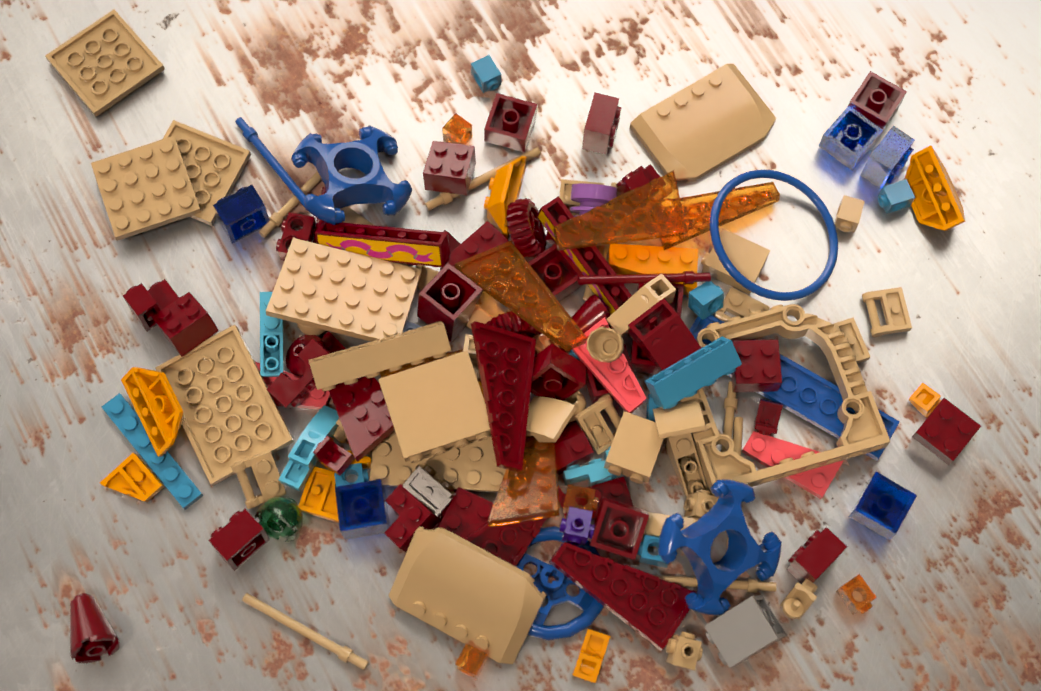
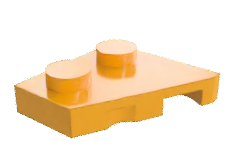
(133, 479)
(320, 495)

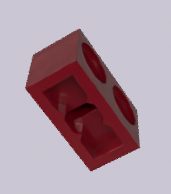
(306, 233)

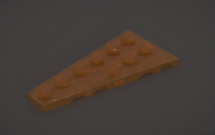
(737, 204)
(634, 216)
(515, 284)
(530, 492)

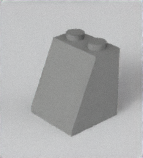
(744, 631)

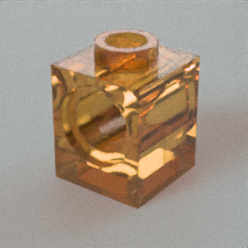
(457, 130)
(574, 492)
(859, 585)
(471, 661)

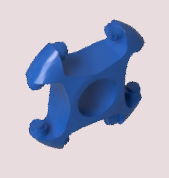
(351, 191)
(739, 557)

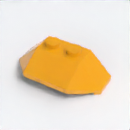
(504, 190)
(935, 196)
(155, 406)

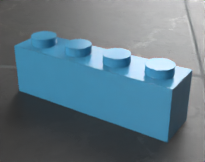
(693, 373)

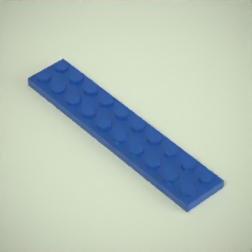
(807, 394)

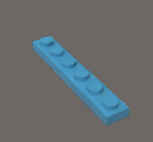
(164, 467)

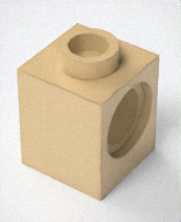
(849, 214)

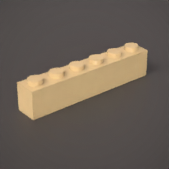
(380, 355)

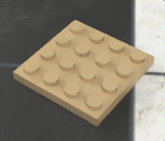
(105, 62)
(211, 166)
(145, 188)

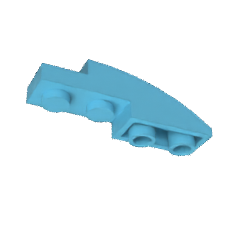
(270, 340)
(301, 456)
(593, 473)

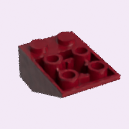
(663, 335)

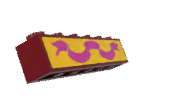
(387, 243)
(587, 259)

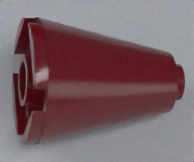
(590, 313)
(90, 631)

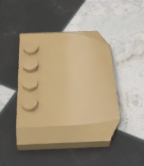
(704, 124)
(467, 593)

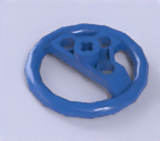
(557, 593)

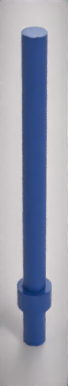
(252, 136)

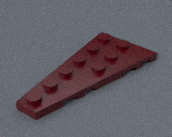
(506, 380)
(360, 409)
(508, 540)
(636, 597)

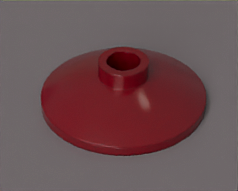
(293, 362)

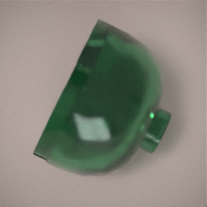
(280, 518)

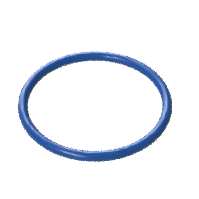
(730, 268)

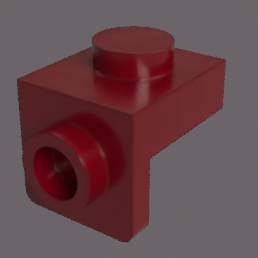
(767, 417)
(333, 456)

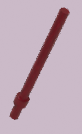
(686, 277)

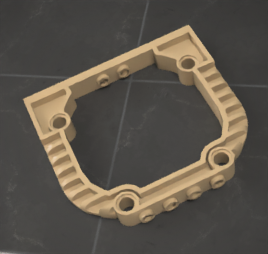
(860, 433)

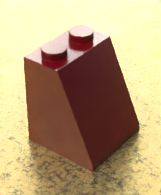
(448, 299)

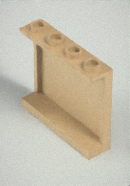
(436, 406)

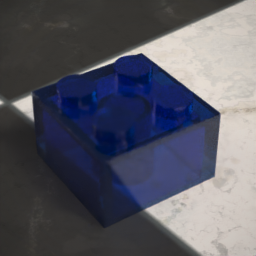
(850, 138)
(888, 157)
(241, 213)
(882, 506)
(362, 509)

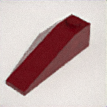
(572, 448)

